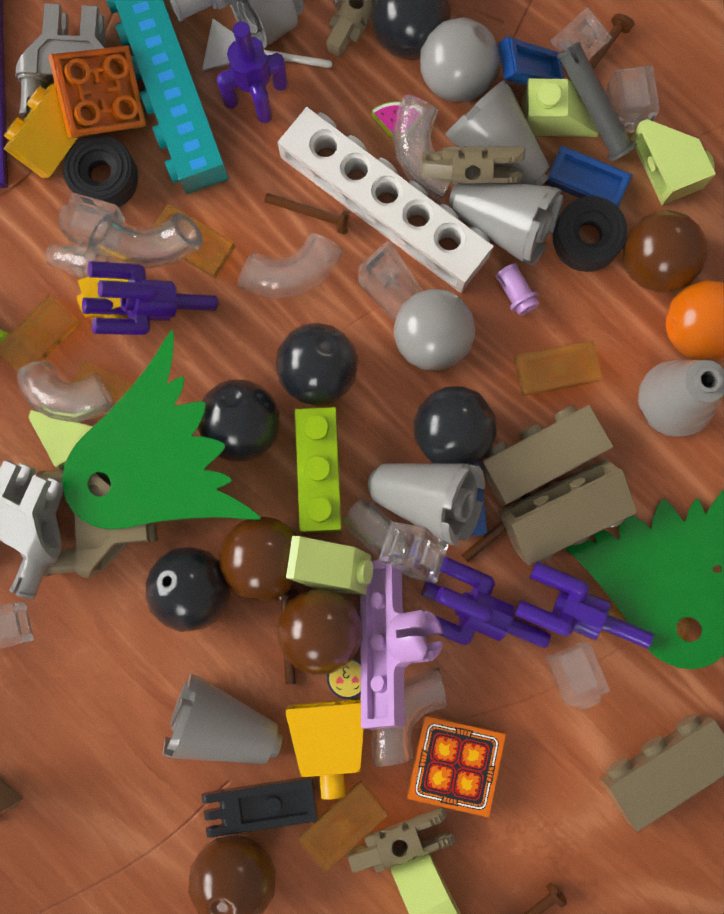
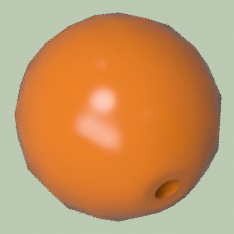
(697, 321)

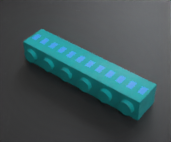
(169, 93)

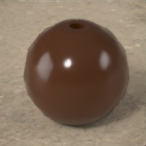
(665, 251)
(257, 559)
(319, 631)
(232, 877)

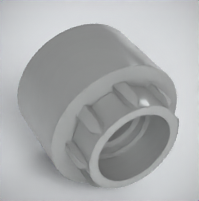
(268, 18)

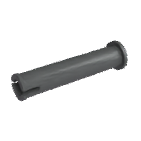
(596, 101)

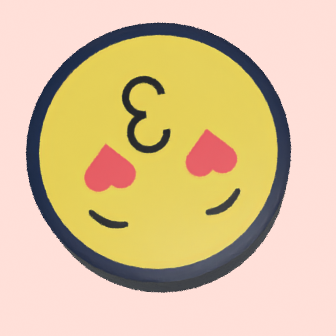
(346, 681)

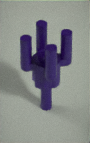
(251, 72)
(139, 299)
(478, 609)
(577, 610)

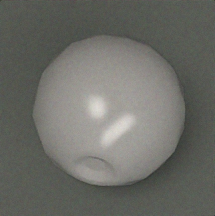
(460, 60)
(434, 330)

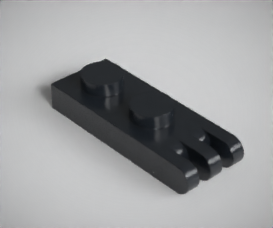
(261, 806)

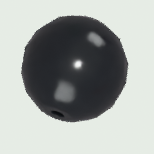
(406, 24)
(316, 364)
(241, 418)
(455, 426)
(187, 589)

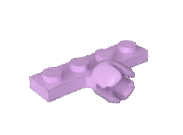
(388, 646)

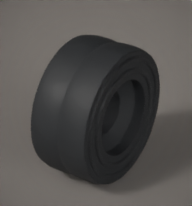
(95, 151)
(605, 218)

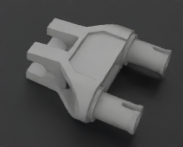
(34, 66)
(29, 523)

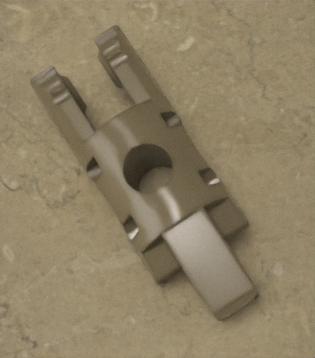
(349, 24)
(473, 164)
(381, 852)

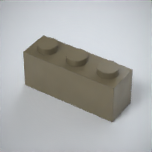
(544, 453)
(568, 512)
(667, 771)

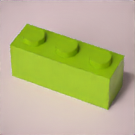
(318, 470)

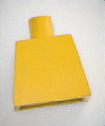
(327, 742)

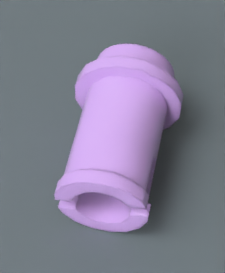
(517, 290)

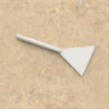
(221, 38)

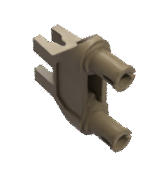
(94, 545)

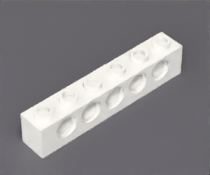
(317, 131)

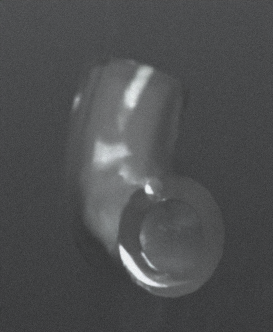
(412, 138)
(146, 246)
(293, 274)
(63, 400)
(422, 695)

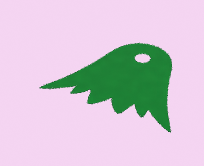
(149, 458)
(666, 576)

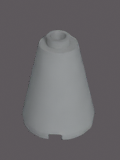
(500, 122)
(510, 214)
(681, 395)
(431, 496)
(219, 727)

